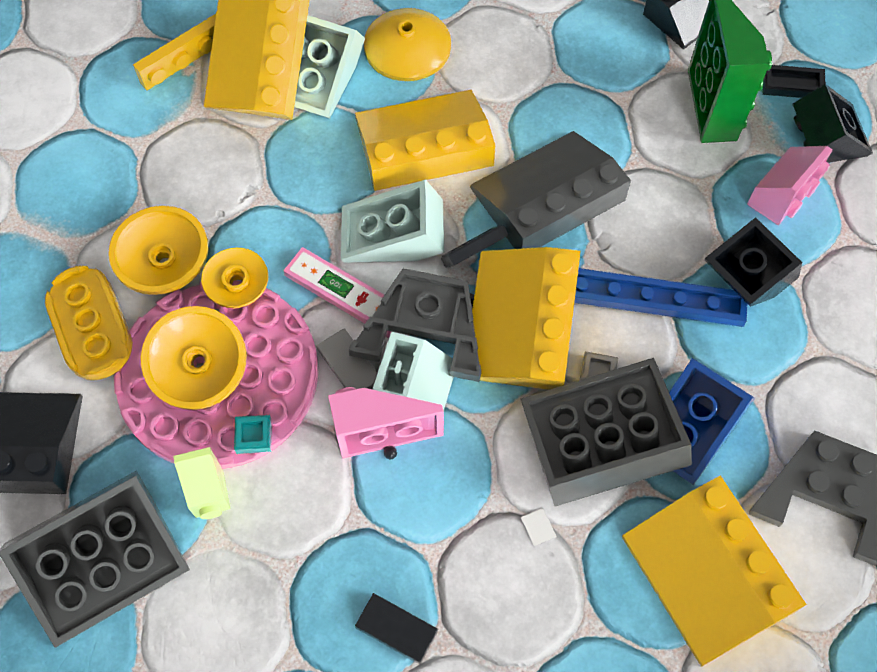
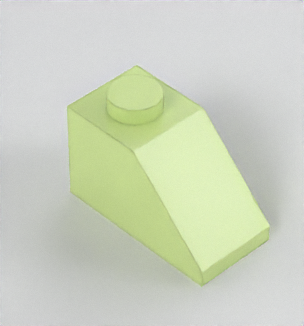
(202, 483)

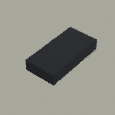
(792, 81)
(474, 246)
(396, 628)

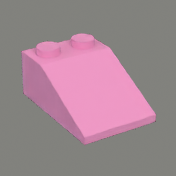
(376, 419)

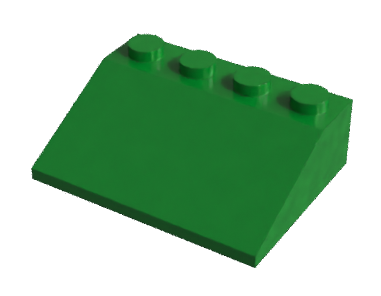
(726, 71)

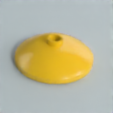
(407, 44)
(156, 235)
(177, 342)

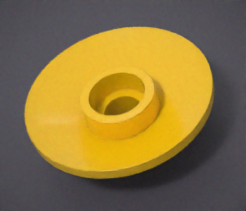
(228, 267)

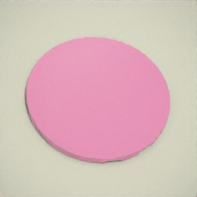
(276, 381)

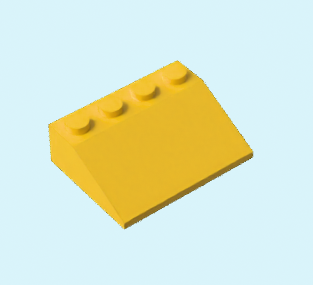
(256, 56)
(425, 139)
(525, 315)
(712, 571)

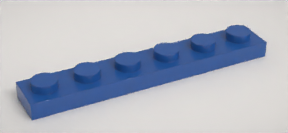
(660, 297)

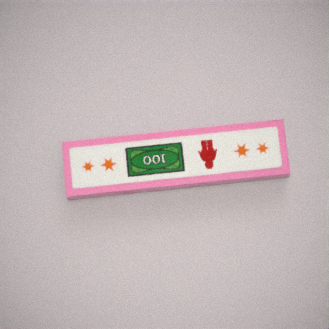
(334, 285)

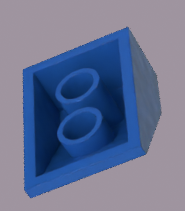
(709, 412)

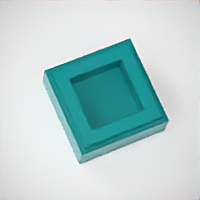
(253, 434)

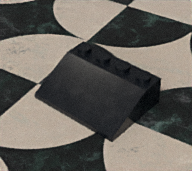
(37, 441)

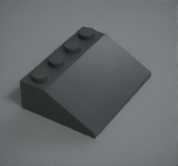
(552, 190)
(606, 432)
(94, 558)

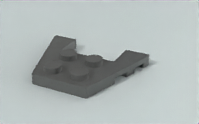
(429, 309)
(833, 478)

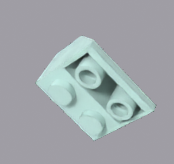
(414, 370)

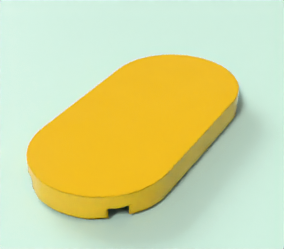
(88, 323)

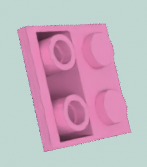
(789, 182)

